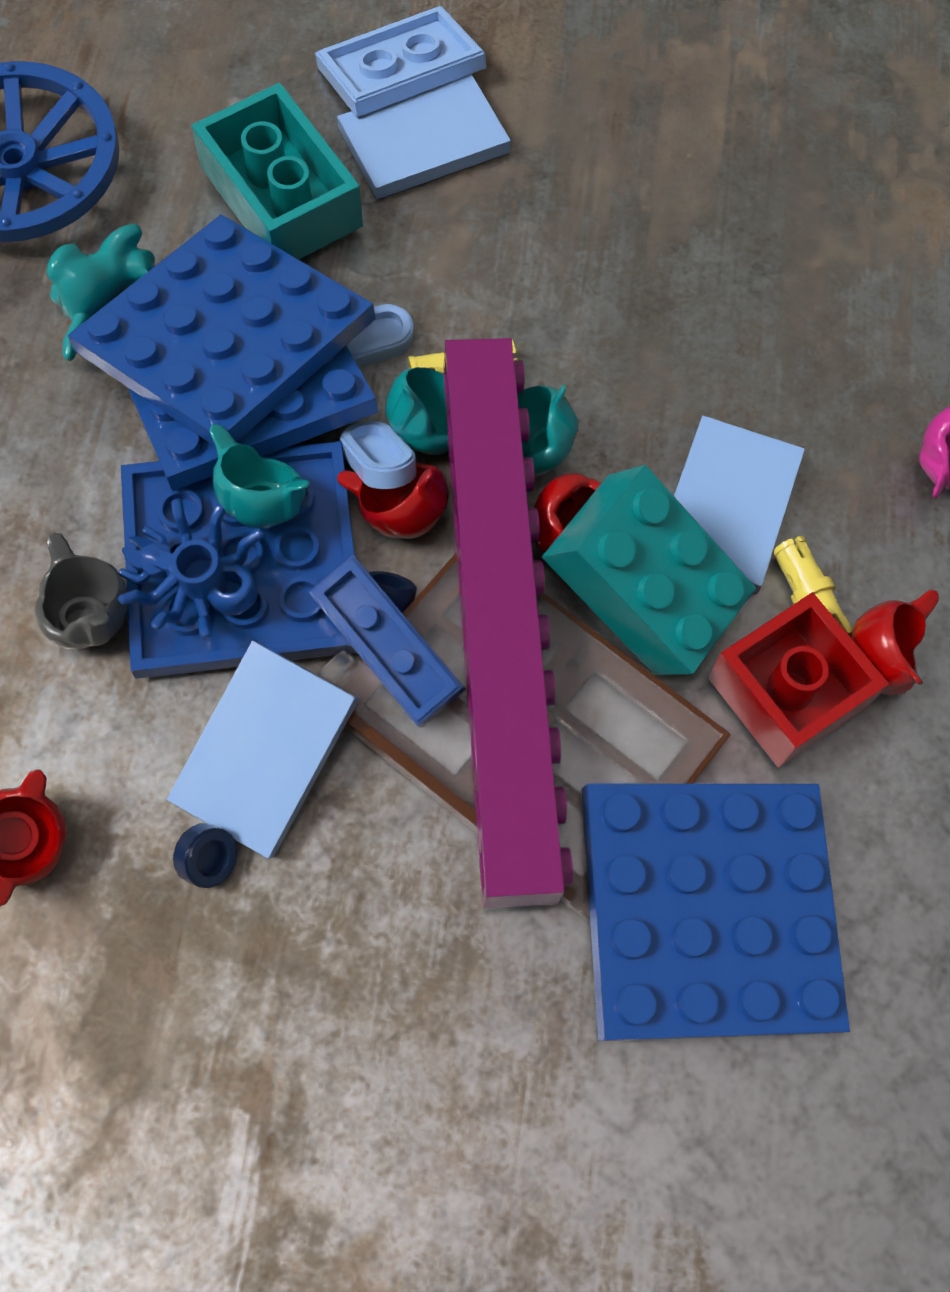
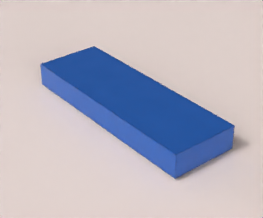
(387, 641)

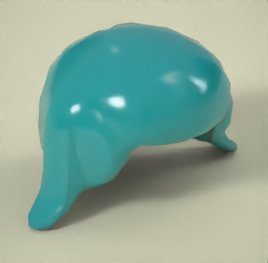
(418, 410)
(550, 426)
(254, 488)

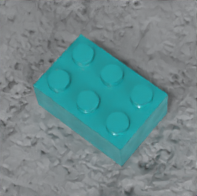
(278, 173)
(650, 572)

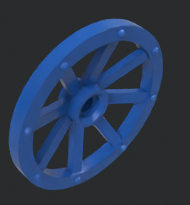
(25, 155)

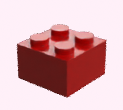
(796, 679)

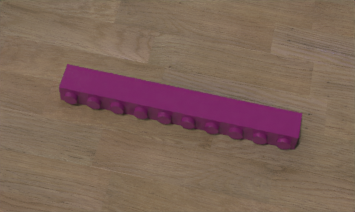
(502, 630)

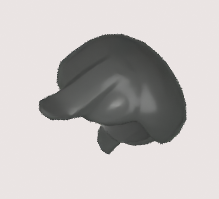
(79, 598)

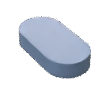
(385, 337)
(378, 455)

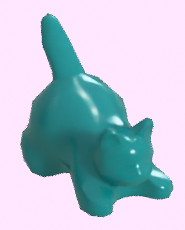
(91, 281)

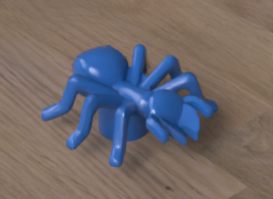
(197, 570)

